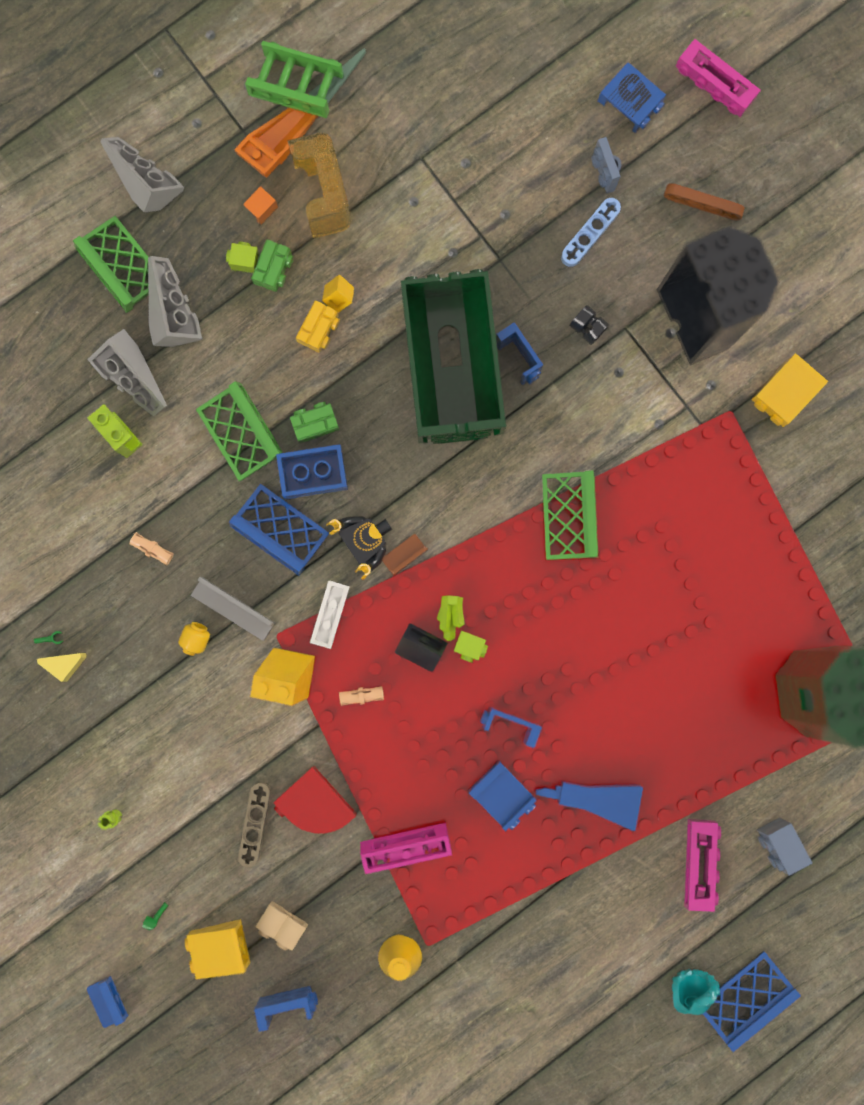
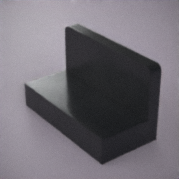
(421, 647)

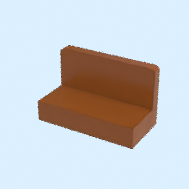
(404, 554)

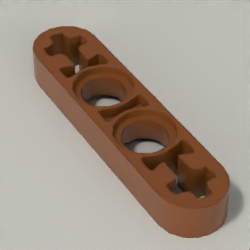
(704, 201)

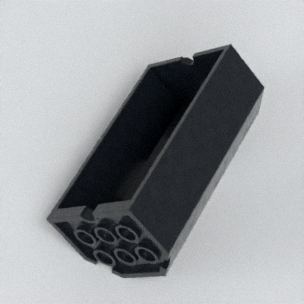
(717, 291)

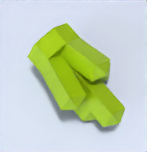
(450, 615)

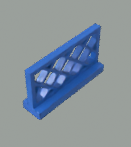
(265, 541)
(765, 1013)

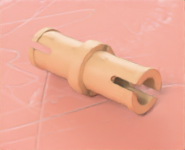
(151, 548)
(361, 695)

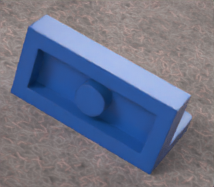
(107, 1002)

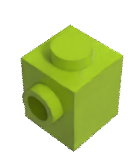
(242, 257)
(470, 647)

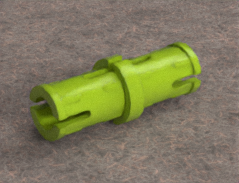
(110, 819)

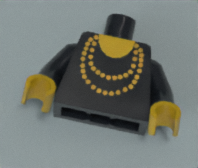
(363, 540)

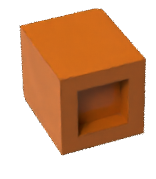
(261, 205)

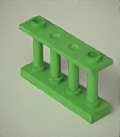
(296, 98)

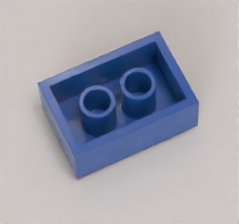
(312, 472)

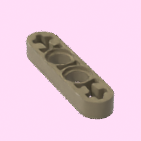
(257, 825)

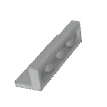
(232, 609)

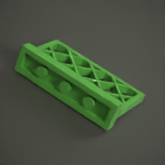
(103, 269)
(252, 418)
(589, 515)

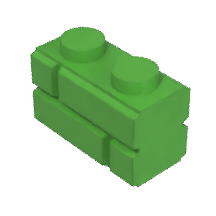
(272, 265)
(314, 422)

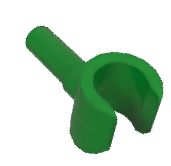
(48, 638)
(149, 922)

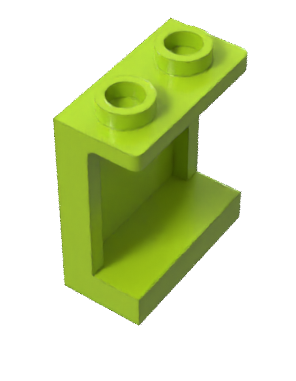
(115, 431)

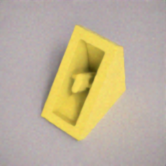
(62, 666)

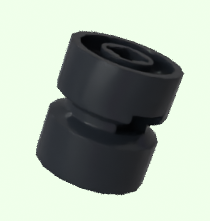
(583, 320)

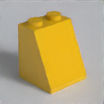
(789, 390)
(283, 677)
(218, 950)

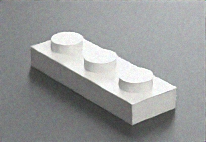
(329, 614)

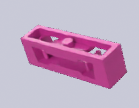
(717, 78)
(405, 848)
(706, 897)

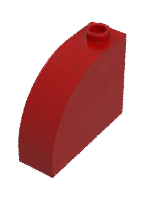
(314, 804)

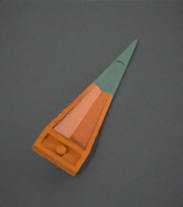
(269, 144)

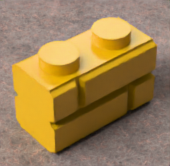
(318, 326)

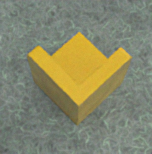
(338, 293)

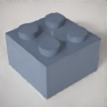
(783, 846)

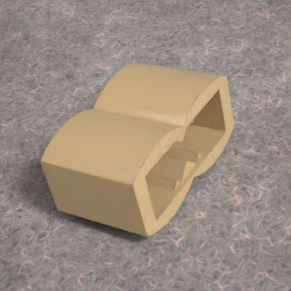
(281, 926)

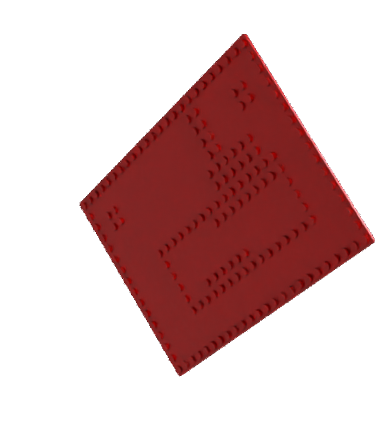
(629, 662)

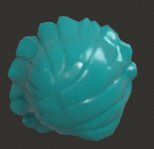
(694, 991)

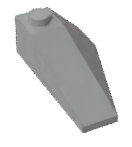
(143, 181)
(169, 314)
(125, 365)

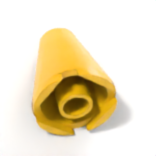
(400, 957)

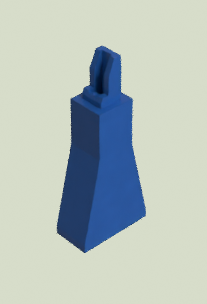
(611, 802)

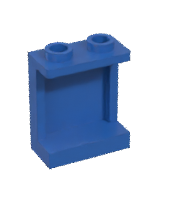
(284, 1002)

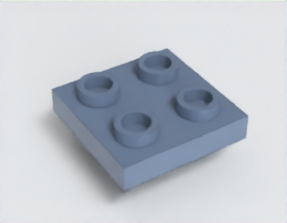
(607, 165)

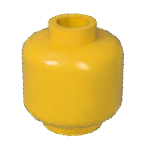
(194, 638)

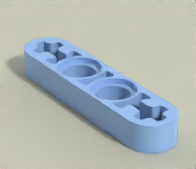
(589, 231)

